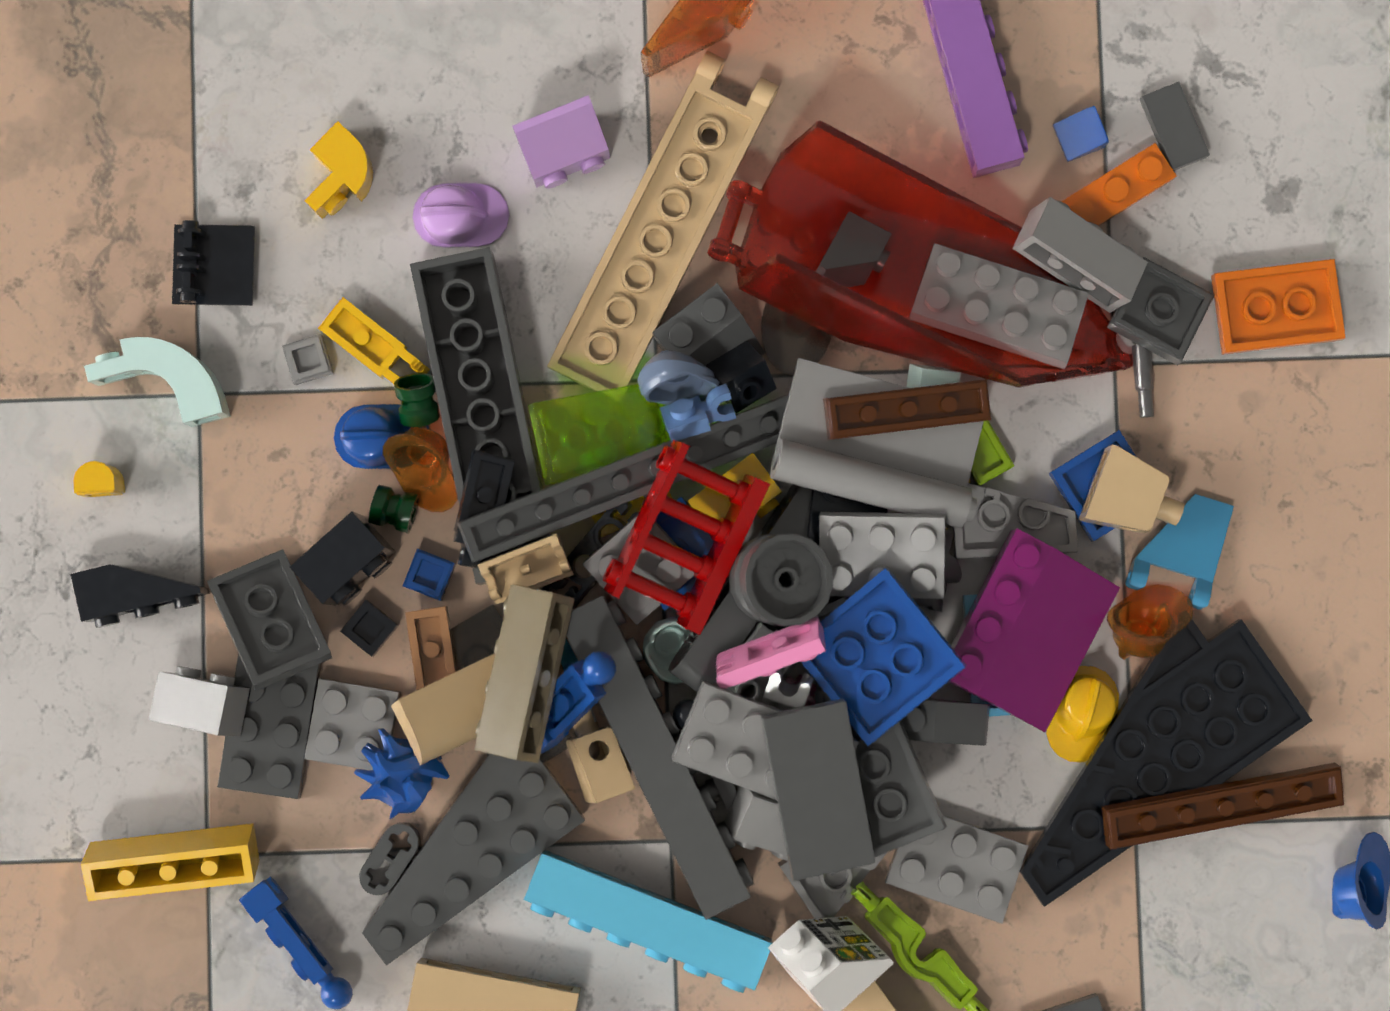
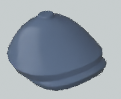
(674, 377)

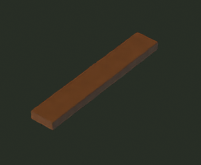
(1222, 805)

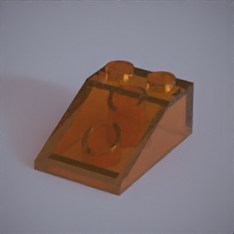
(692, 28)

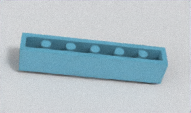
(647, 920)

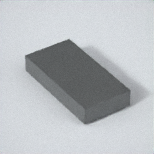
(1174, 126)

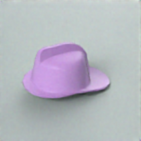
(460, 215)

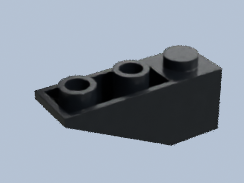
(117, 590)

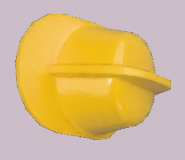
(1083, 714)

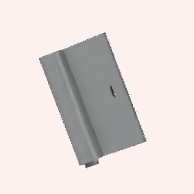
(893, 470)

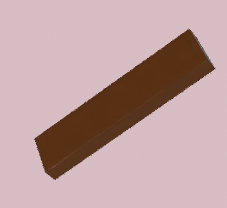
(907, 409)

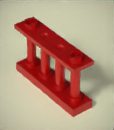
(709, 569)

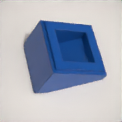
(1081, 134)

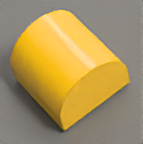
(98, 480)

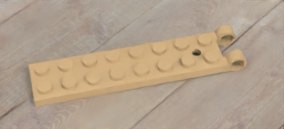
(660, 232)

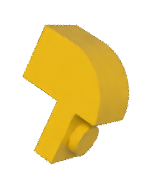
(349, 171)

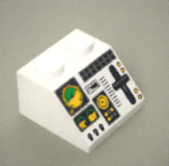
(830, 959)

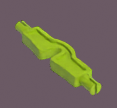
(905, 938)

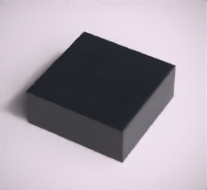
(369, 628)

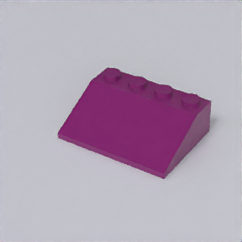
(1030, 628)

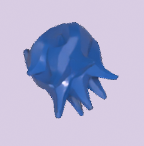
(398, 775)

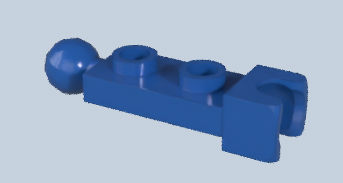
(576, 694)
(267, 904)

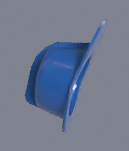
(364, 431)
(1363, 885)

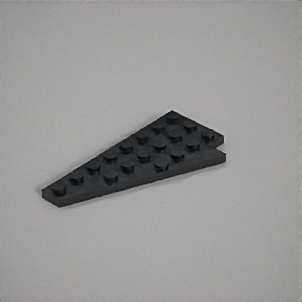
(1184, 726)

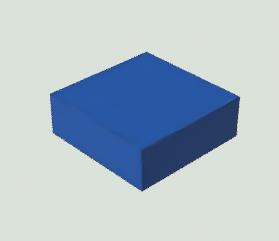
(429, 574)

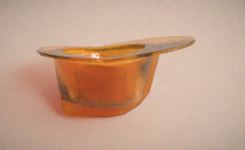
(422, 467)
(1148, 620)

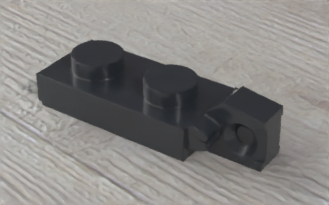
(483, 490)

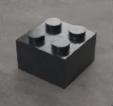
(344, 560)

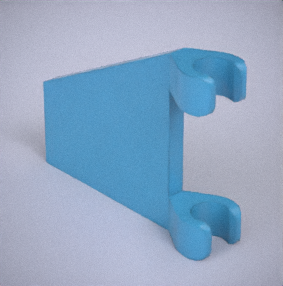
(1187, 548)

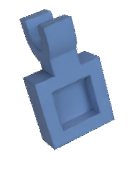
(692, 417)

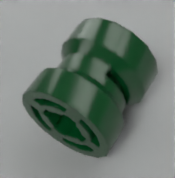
(417, 400)
(392, 508)

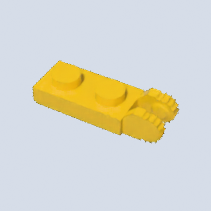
(367, 341)

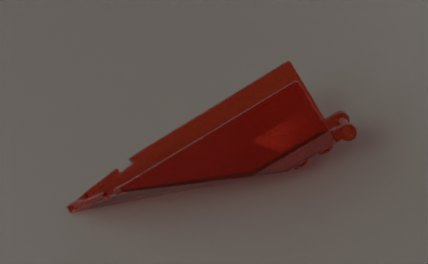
(800, 215)

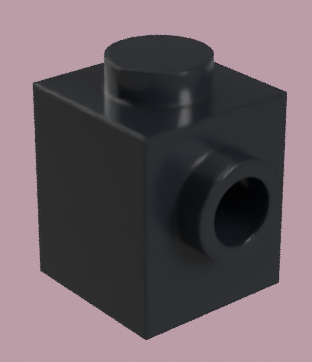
(744, 374)

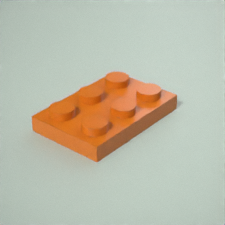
(1278, 306)

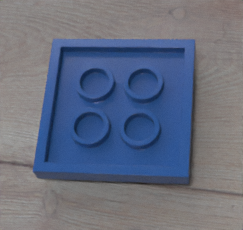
(882, 656)

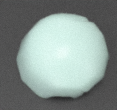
(661, 646)

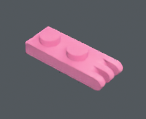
(770, 653)

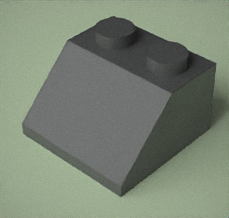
(706, 328)

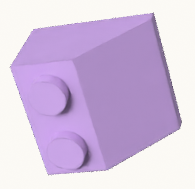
(562, 143)

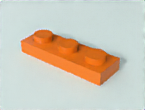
(1122, 186)

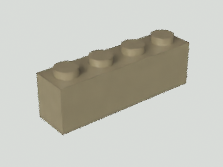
(524, 674)

